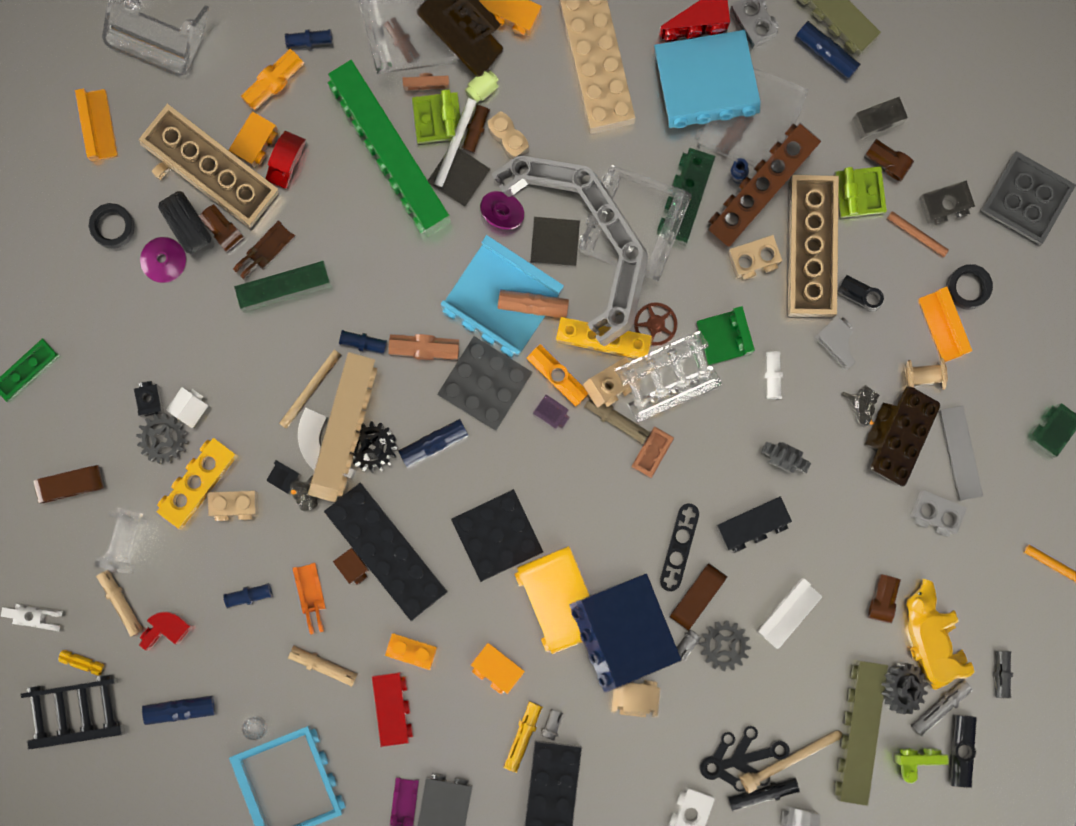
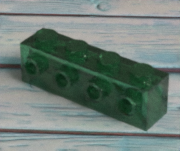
(692, 179)

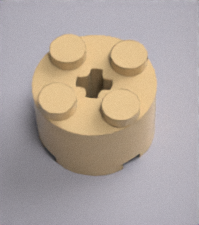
(637, 699)

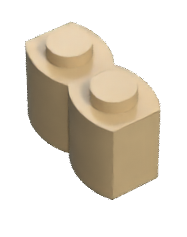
(503, 131)

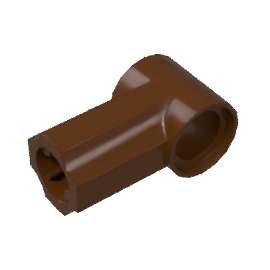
(895, 163)
(224, 232)
(883, 605)

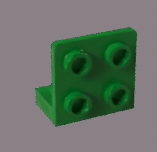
(726, 336)

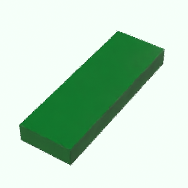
(26, 369)

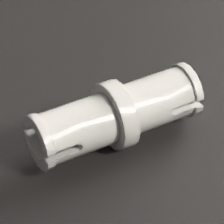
(773, 375)

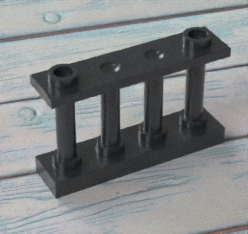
(87, 731)

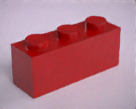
(392, 709)

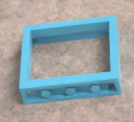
(321, 761)

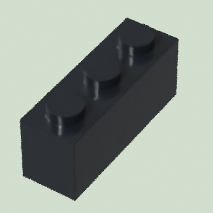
(754, 525)

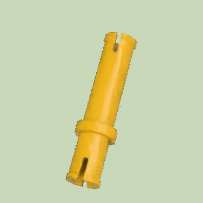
(520, 743)

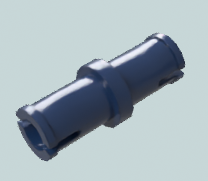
(308, 38)
(739, 170)
(362, 342)
(248, 595)

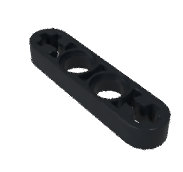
(683, 548)

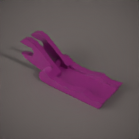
(404, 802)

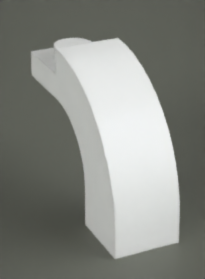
(309, 437)

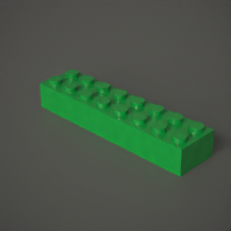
(388, 146)

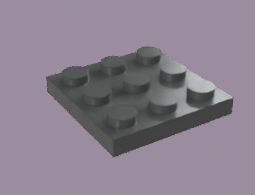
(1028, 198)
(484, 383)

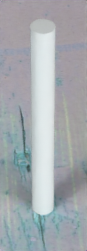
(454, 144)

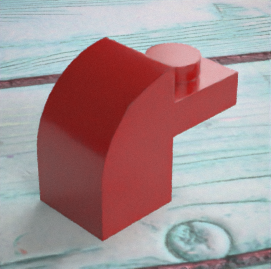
(284, 158)
(166, 623)

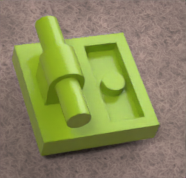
(436, 116)
(861, 192)
(910, 758)

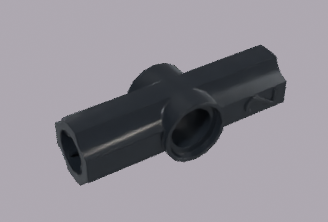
(963, 735)

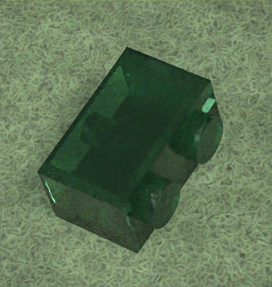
(1055, 430)

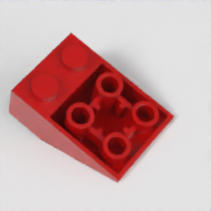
(700, 19)

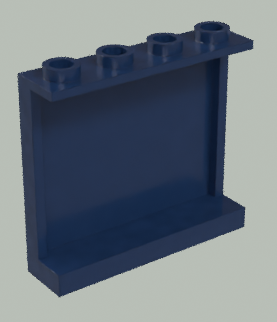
(625, 633)

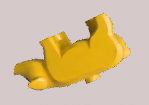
(931, 639)

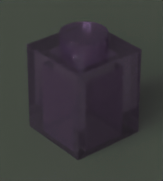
(551, 412)

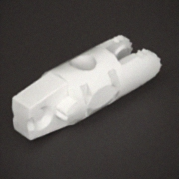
(22, 612)

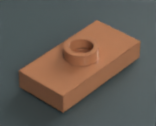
(426, 81)
(652, 452)

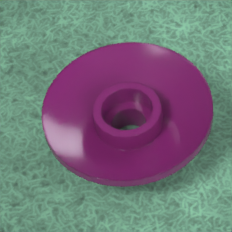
(502, 210)
(171, 267)

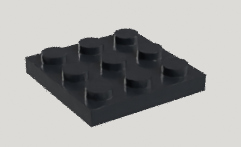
(497, 535)

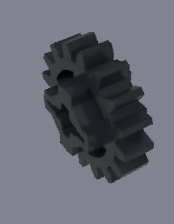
(379, 440)

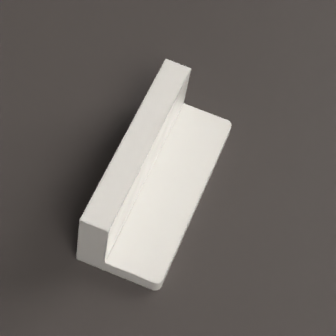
(789, 613)

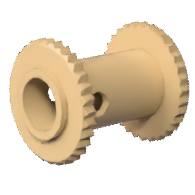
(927, 374)

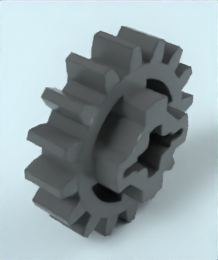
(166, 429)
(786, 457)
(718, 637)
(904, 688)

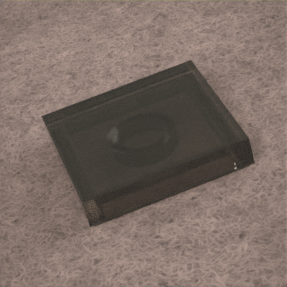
(462, 179)
(555, 241)

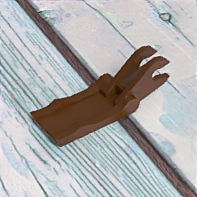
(266, 249)

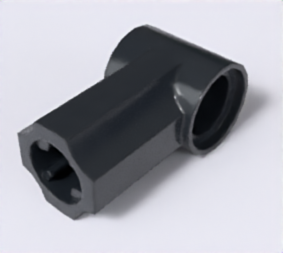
(859, 291)

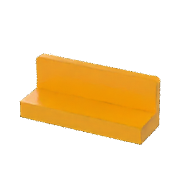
(96, 124)
(945, 324)

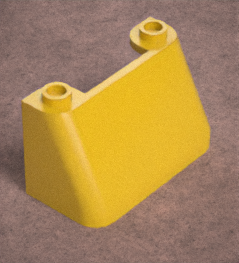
(551, 586)

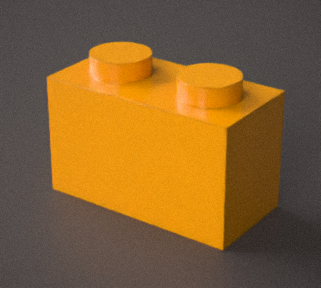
(254, 140)
(411, 651)
(497, 668)

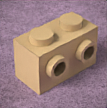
(606, 385)
(235, 503)

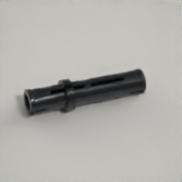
(764, 794)

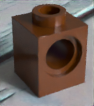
(351, 567)

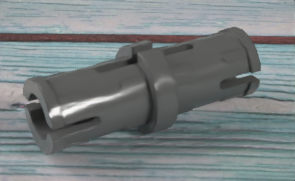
(1003, 674)

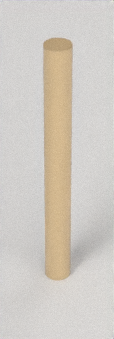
(310, 388)

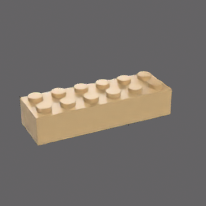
(597, 64)
(208, 166)
(813, 246)
(343, 422)

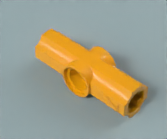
(272, 79)
(546, 364)

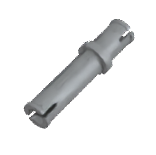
(945, 705)

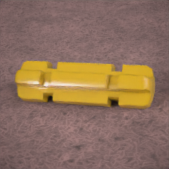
(81, 662)

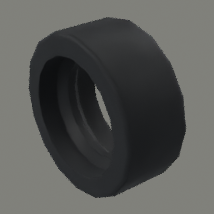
(101, 211)
(982, 274)

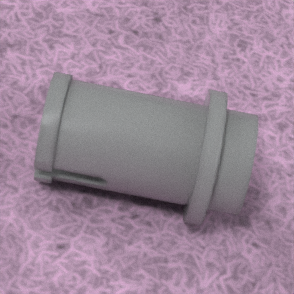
(688, 644)
(552, 725)

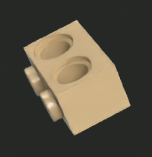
(753, 253)

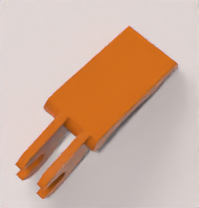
(310, 593)

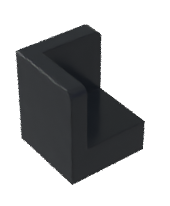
(282, 476)

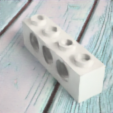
(692, 799)

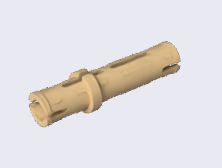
(119, 602)
(321, 665)

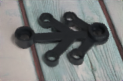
(739, 758)

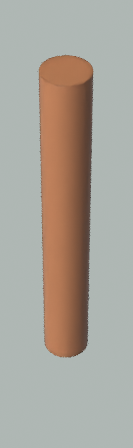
(918, 234)

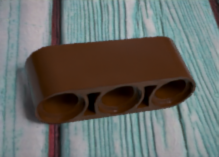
(68, 484)
(698, 596)

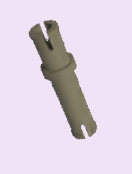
(618, 420)

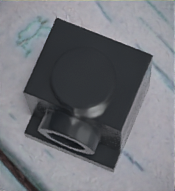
(155, 405)

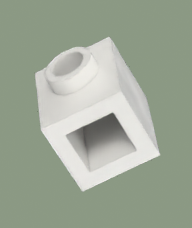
(187, 406)

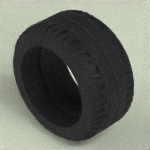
(184, 222)

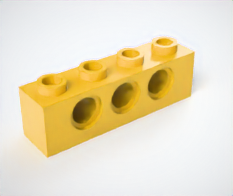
(579, 334)
(209, 478)

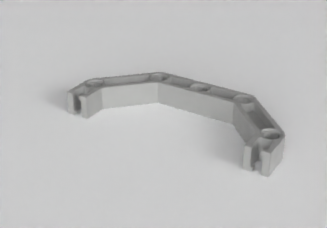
(629, 273)

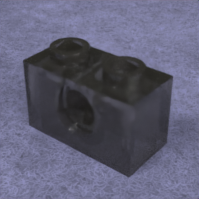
(880, 117)
(957, 193)

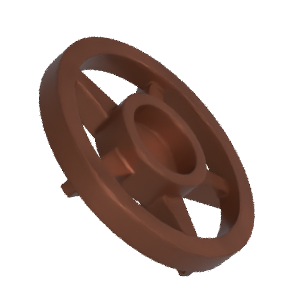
(656, 322)

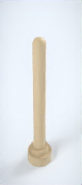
(752, 780)

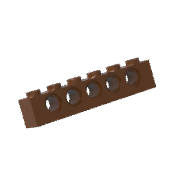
(730, 232)

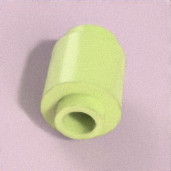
(482, 86)

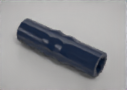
(828, 49)
(433, 443)
(178, 710)

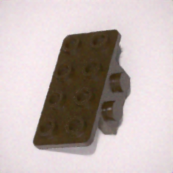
(465, 29)
(900, 434)

